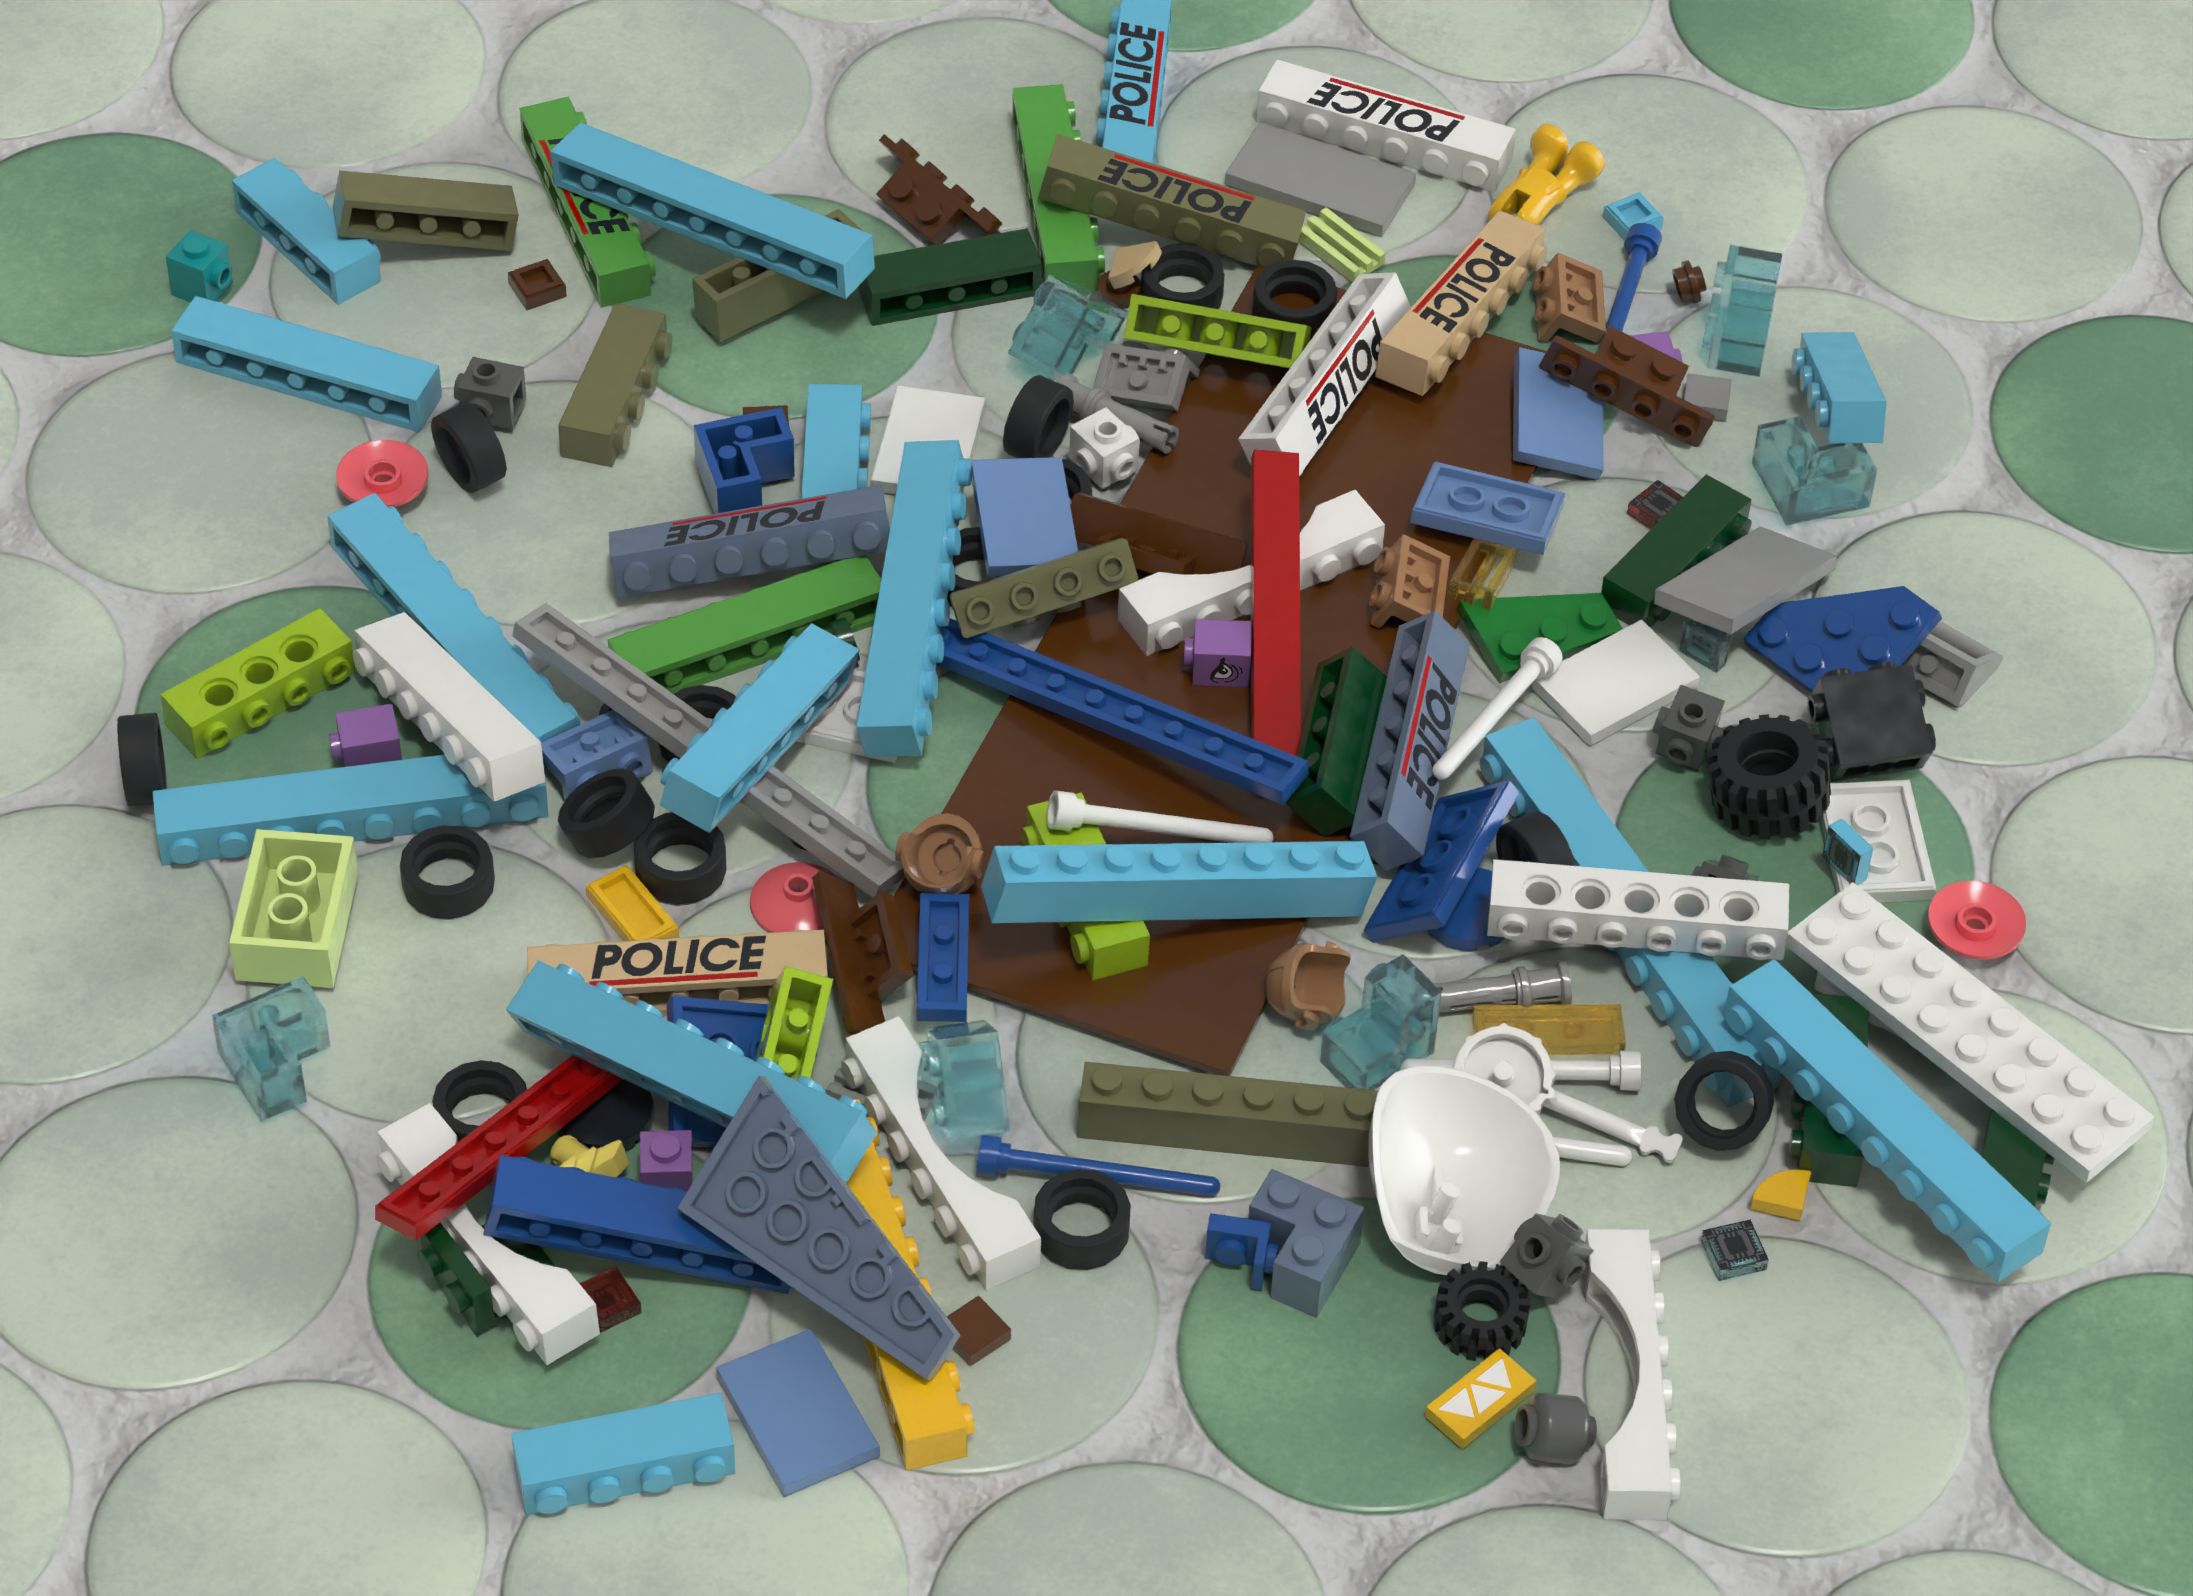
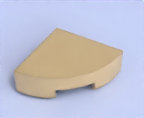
(1131, 260)

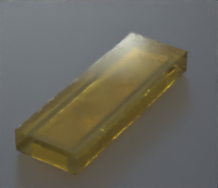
(1561, 1027)

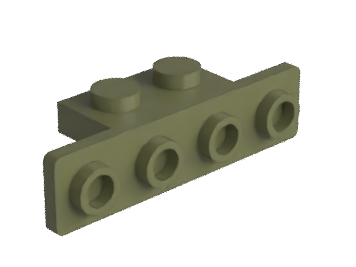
(1043, 587)

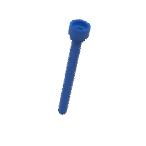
(1641, 246)
(999, 1157)

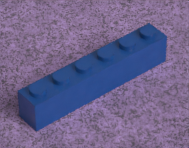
(612, 1222)

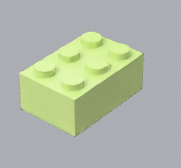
(294, 908)

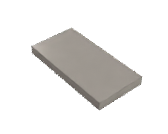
(1320, 176)
(1745, 580)

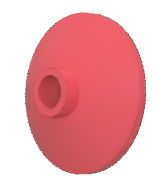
(385, 468)
(787, 898)
(1976, 920)

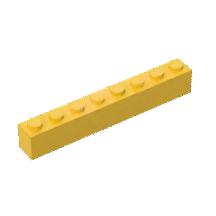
(922, 1412)

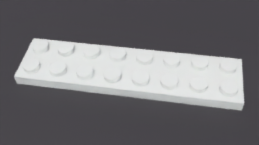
(1970, 1032)

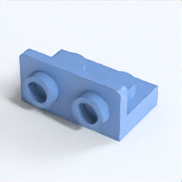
(597, 747)

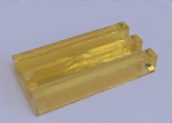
(1476, 589)

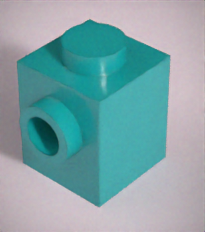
(199, 267)

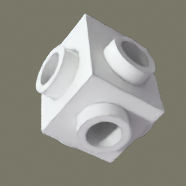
(1104, 447)

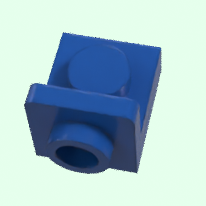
(1242, 1242)

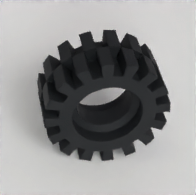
(1484, 1287)

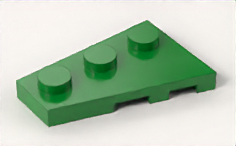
(1513, 622)

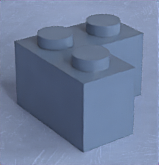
(1314, 1238)

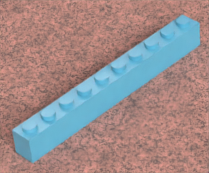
(1682, 986)

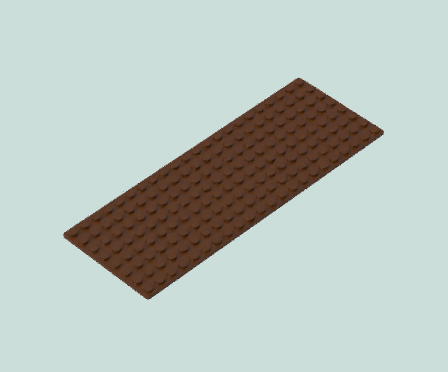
(1209, 974)

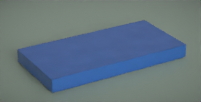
(1431, 886)

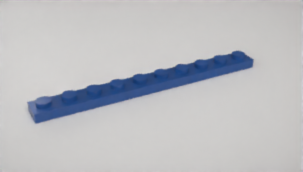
(1124, 714)

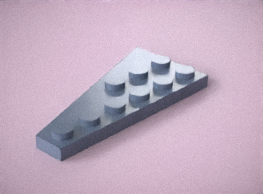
(797, 1218)

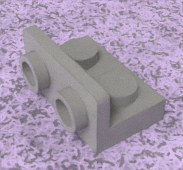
(1145, 376)

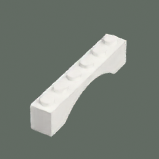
(1164, 605)
(988, 1227)
(541, 1300)
(1636, 1460)

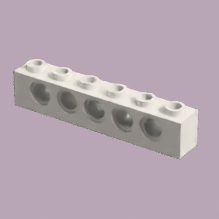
(1638, 910)

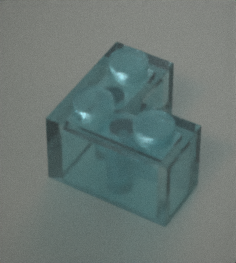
(1742, 310)
(1062, 326)
(1811, 479)
(1391, 1026)
(266, 1041)
(969, 1079)

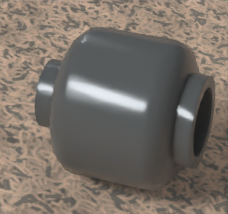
(1554, 1428)

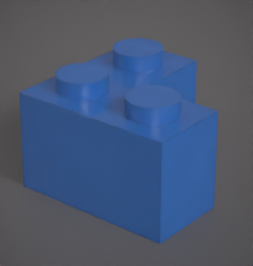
(741, 455)

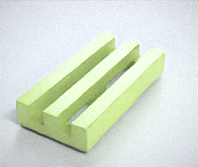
(1345, 242)

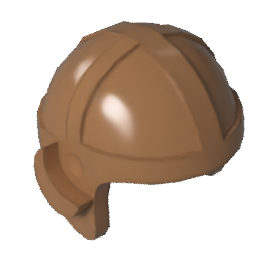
(941, 855)
(1308, 983)

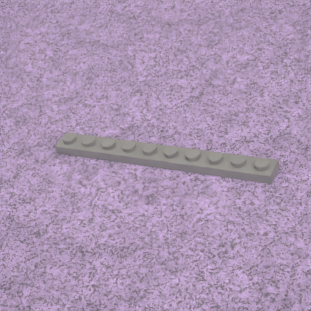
(676, 723)

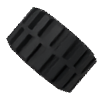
(1769, 776)

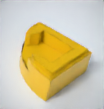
(1782, 1194)

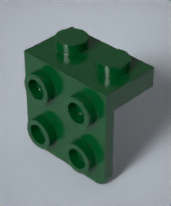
(459, 1278)

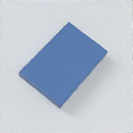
(1555, 421)
(1488, 508)
(1022, 512)
(797, 1412)

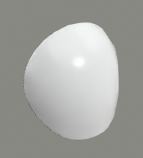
(1457, 1166)

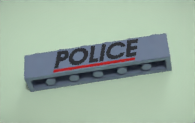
(749, 541)
(1409, 739)

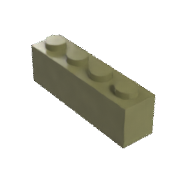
(425, 210)
(746, 294)
(614, 385)

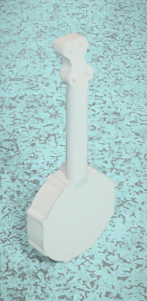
(1524, 1068)

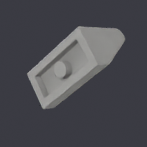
(1952, 664)

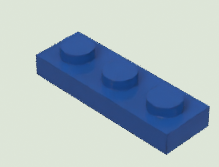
(943, 957)

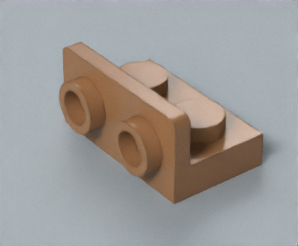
(1569, 298)
(1408, 581)

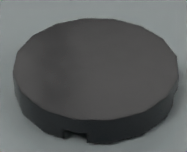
(614, 1116)

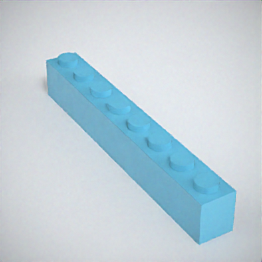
(713, 210)
(411, 581)
(913, 599)
(341, 801)
(1177, 881)
(678, 1059)
(1886, 1121)

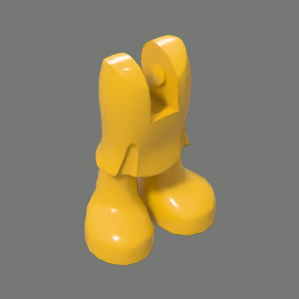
(1536, 187)

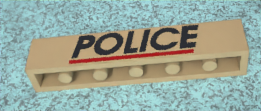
(1461, 303)
(696, 967)

